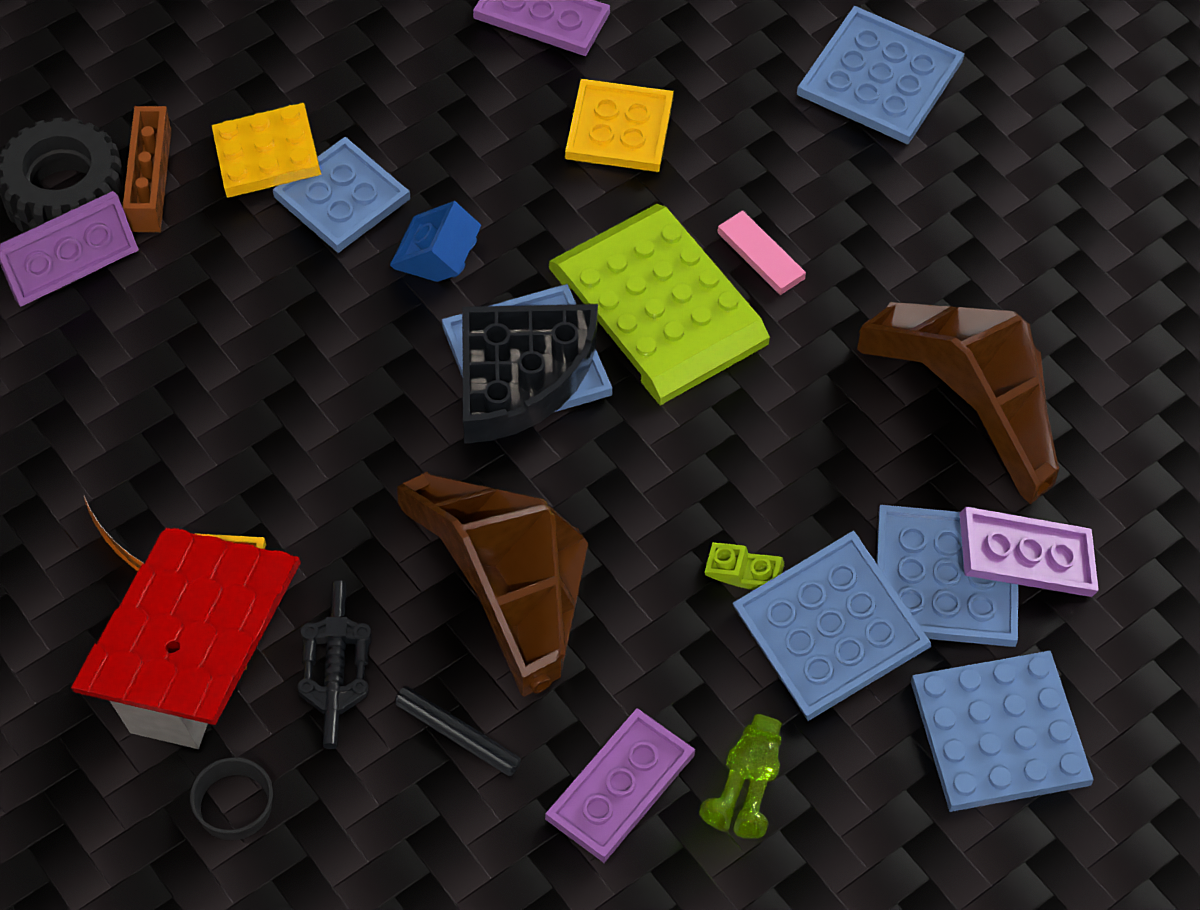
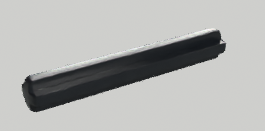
(458, 731)

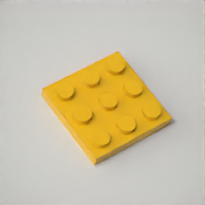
(619, 125)
(265, 150)

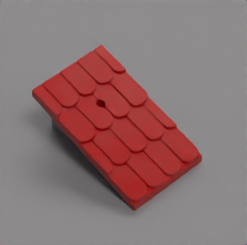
(185, 633)

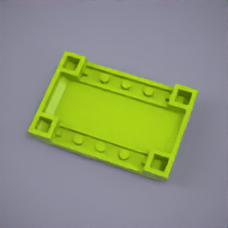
(662, 301)

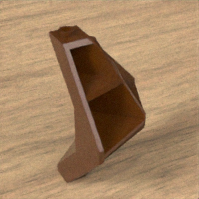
(989, 364)
(518, 561)

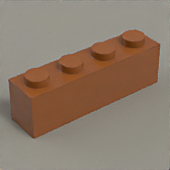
(147, 168)

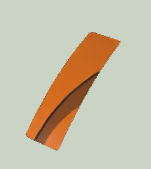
(131, 560)

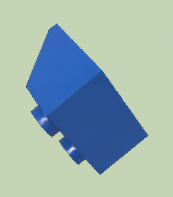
(437, 243)

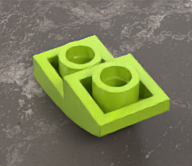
(739, 568)

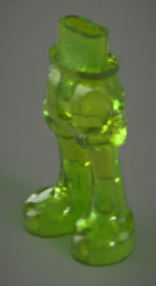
(753, 759)

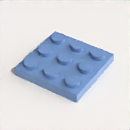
(346, 196)

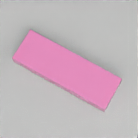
(761, 252)

